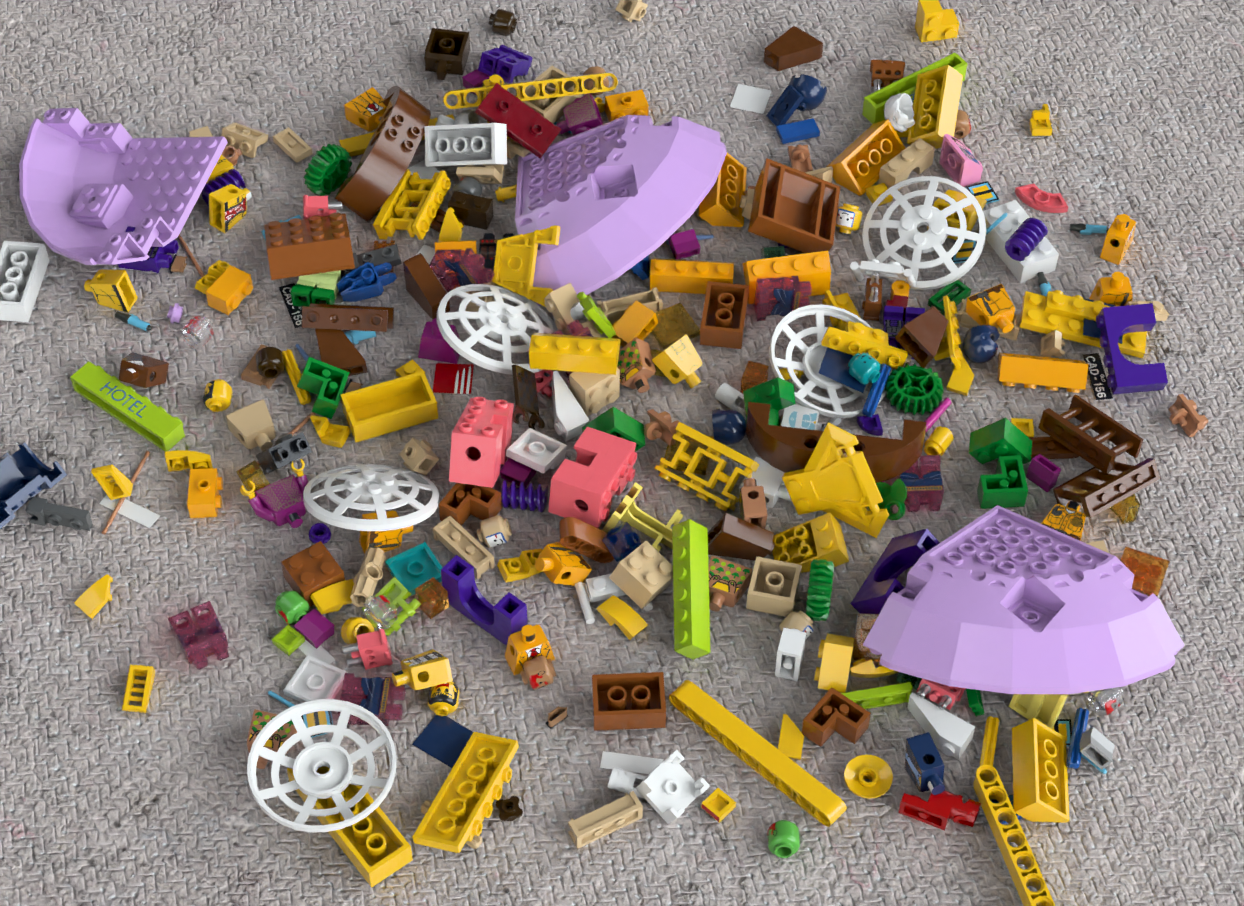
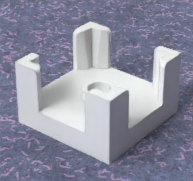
(671, 788)

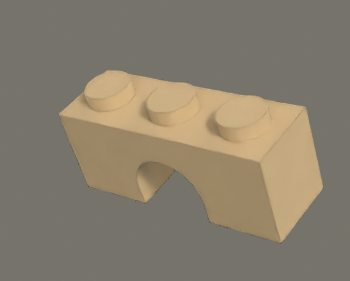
(915, 157)
(560, 303)

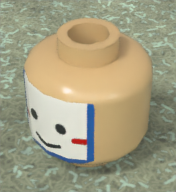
(494, 531)
(799, 621)

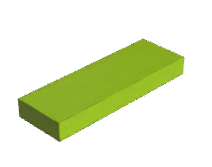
(881, 695)

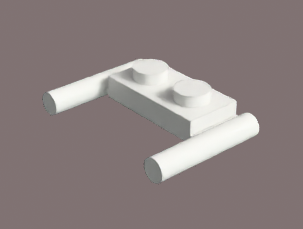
(889, 270)
(595, 590)

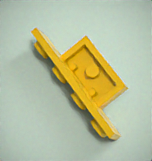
(863, 339)
(951, 339)

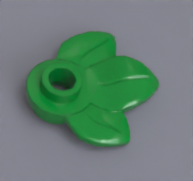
(893, 496)

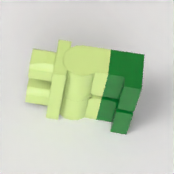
(316, 288)

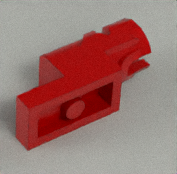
(940, 809)

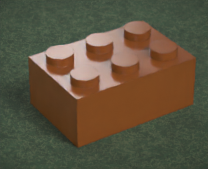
(724, 315)
(628, 701)

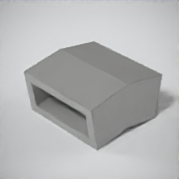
(1096, 748)

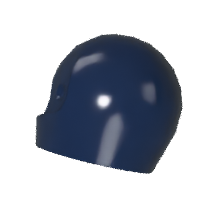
(979, 344)
(728, 426)

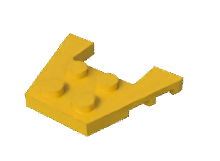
(517, 259)

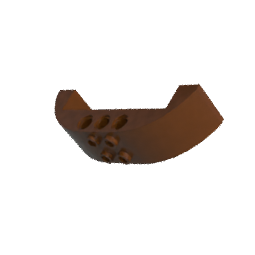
(386, 154)
(792, 447)

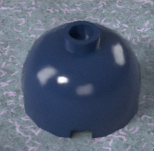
(811, 91)

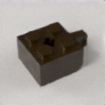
(447, 52)

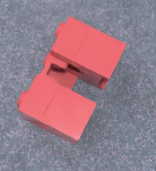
(481, 442)
(588, 485)

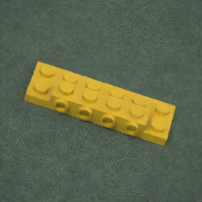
(1067, 316)
(467, 793)

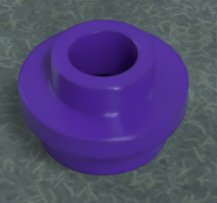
(319, 529)

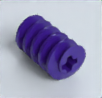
(232, 177)
(1025, 239)
(524, 497)

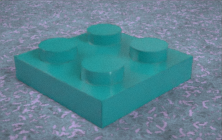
(414, 567)

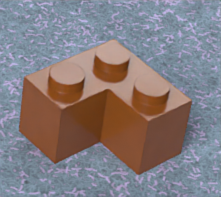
(470, 500)
(837, 715)

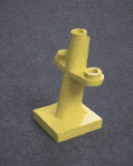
(642, 521)
(1039, 706)

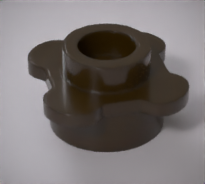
(513, 813)

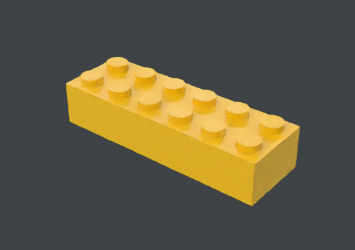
(370, 844)

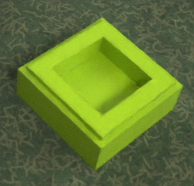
(288, 640)

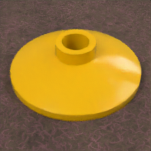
(870, 768)

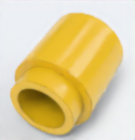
(938, 441)

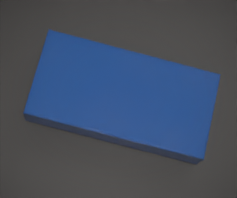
(798, 131)

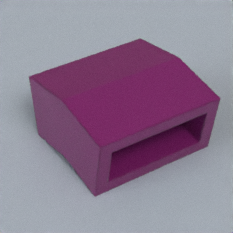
(474, 79)
(684, 244)
(516, 472)
(1043, 473)
(315, 628)

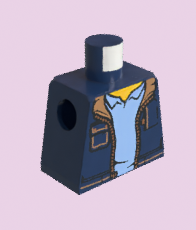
(924, 764)

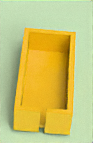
(389, 406)

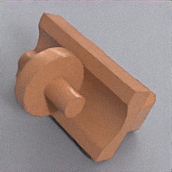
(800, 158)
(1185, 415)
(660, 427)

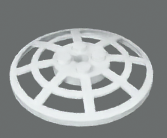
(933, 237)
(489, 321)
(813, 359)
(374, 491)
(317, 755)

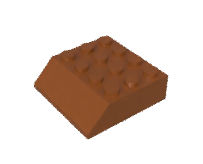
(794, 208)
(308, 246)

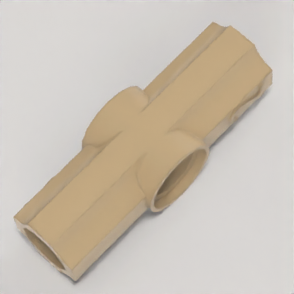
(368, 576)

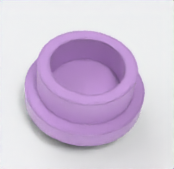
(175, 313)

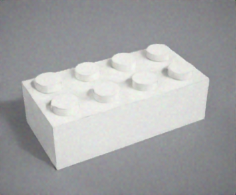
(465, 145)
(1041, 259)
(20, 278)

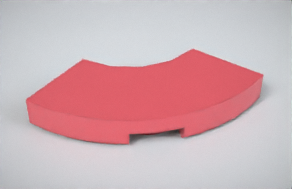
(1041, 200)

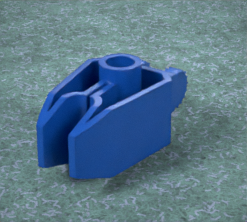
(365, 282)

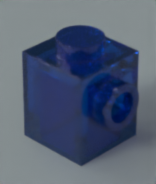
(621, 541)

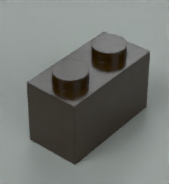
(472, 209)

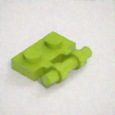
(593, 312)
(397, 595)

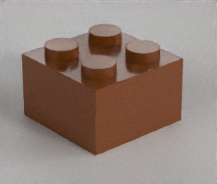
(311, 570)

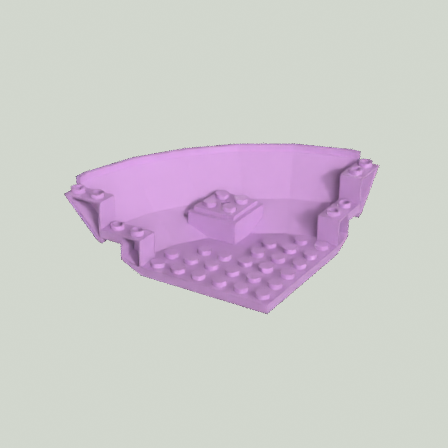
(96, 180)
(613, 195)
(1022, 614)

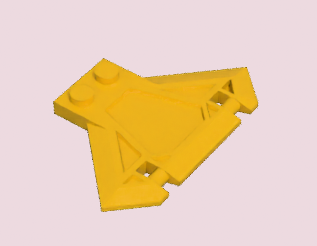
(838, 483)

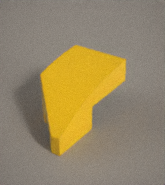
(1040, 122)
(451, 227)
(961, 379)
(329, 433)
(95, 596)
(790, 739)

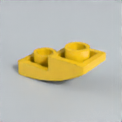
(212, 275)
(184, 459)
(519, 567)
(333, 597)
(619, 613)
(866, 669)

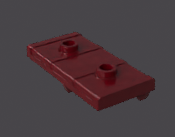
(521, 121)

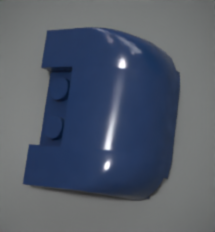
(23, 478)

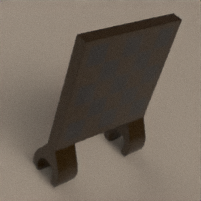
(526, 397)

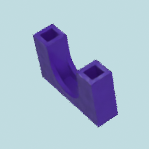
(1124, 375)
(897, 557)
(463, 595)

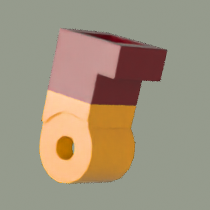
(899, 295)

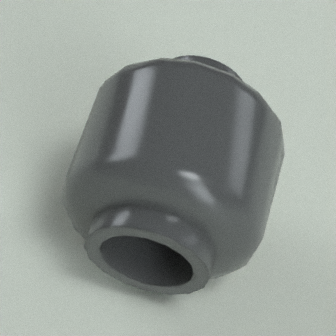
(469, 186)

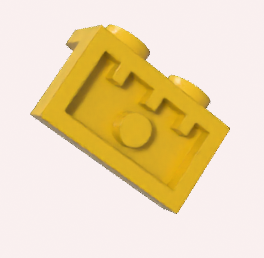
(841, 301)

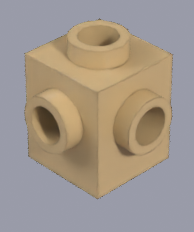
(632, 9)
(419, 456)

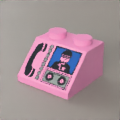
(959, 162)

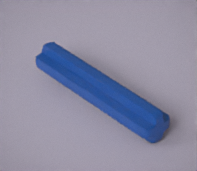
(876, 391)
(1079, 727)

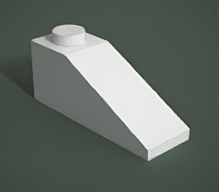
(568, 414)
(947, 730)

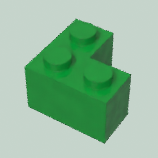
(326, 382)
(774, 392)
(619, 425)
(998, 440)
(1005, 487)

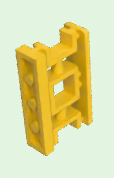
(416, 220)
(714, 452)

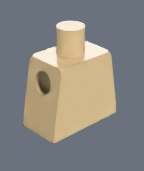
(252, 426)

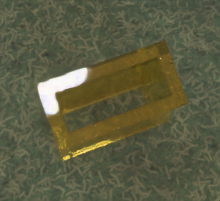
(1127, 509)

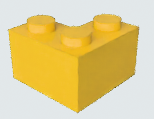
(934, 22)
(836, 661)

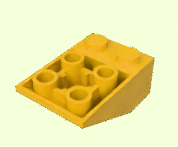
(969, 211)
(812, 540)

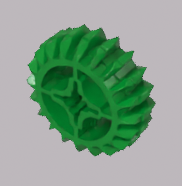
(328, 169)
(915, 383)
(819, 589)

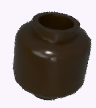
(503, 22)
(270, 362)

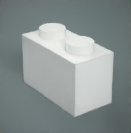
(790, 654)

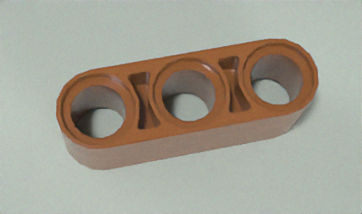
(584, 539)

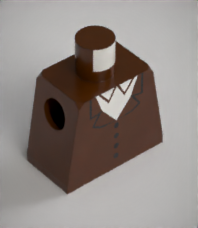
(139, 370)

